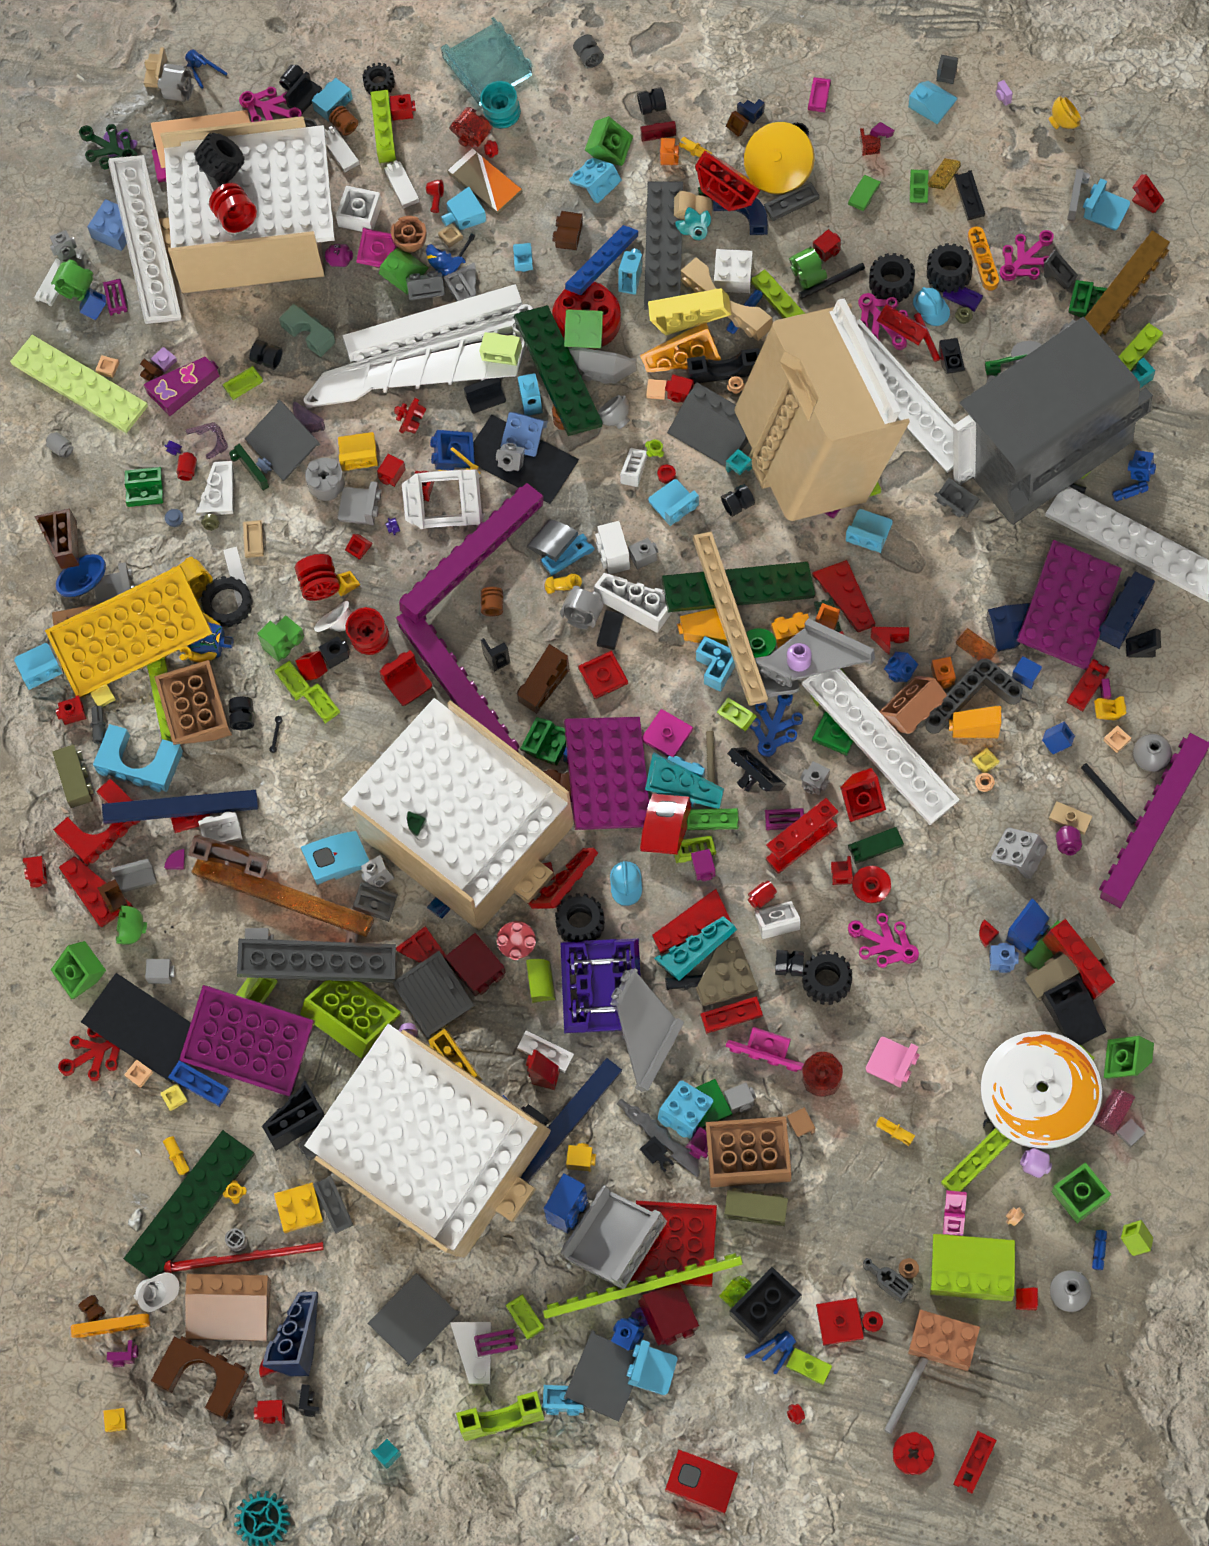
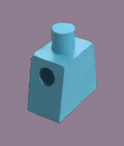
(464, 210)
(630, 263)
(529, 390)

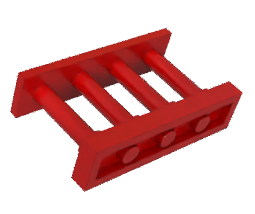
(802, 835)

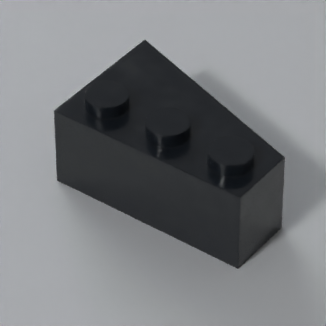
(294, 1119)

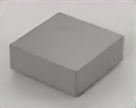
(1130, 1133)

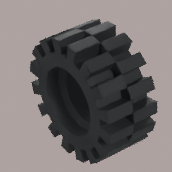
(376, 71)

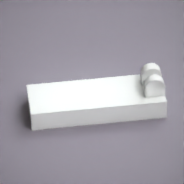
(340, 150)
(401, 184)
(46, 291)
(551, 1051)

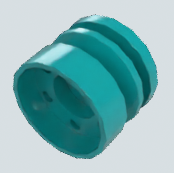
(500, 104)

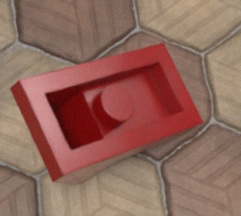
(1147, 194)
(885, 635)

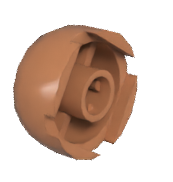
(408, 234)

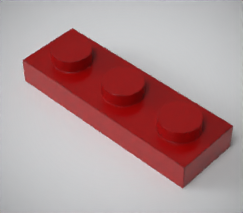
(731, 1014)

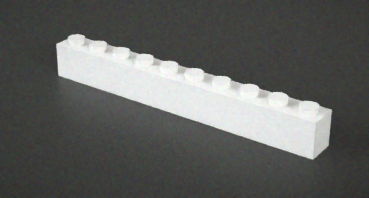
(430, 323)

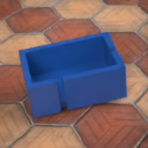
(566, 1204)

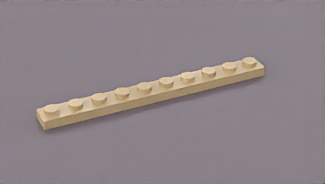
(730, 618)

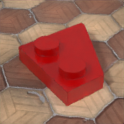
(420, 946)

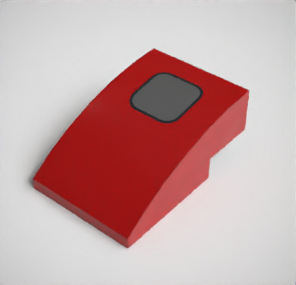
(665, 824)
(701, 1481)

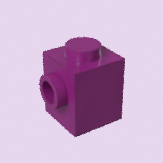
(703, 865)

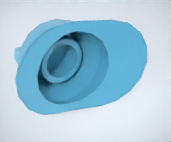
(931, 306)
(626, 883)

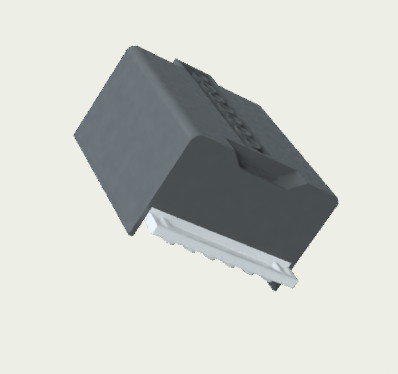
(1048, 421)

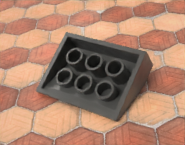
(709, 425)

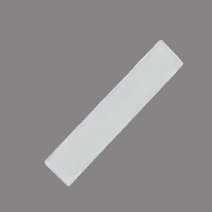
(235, 569)

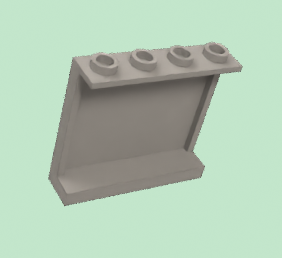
(613, 1237)

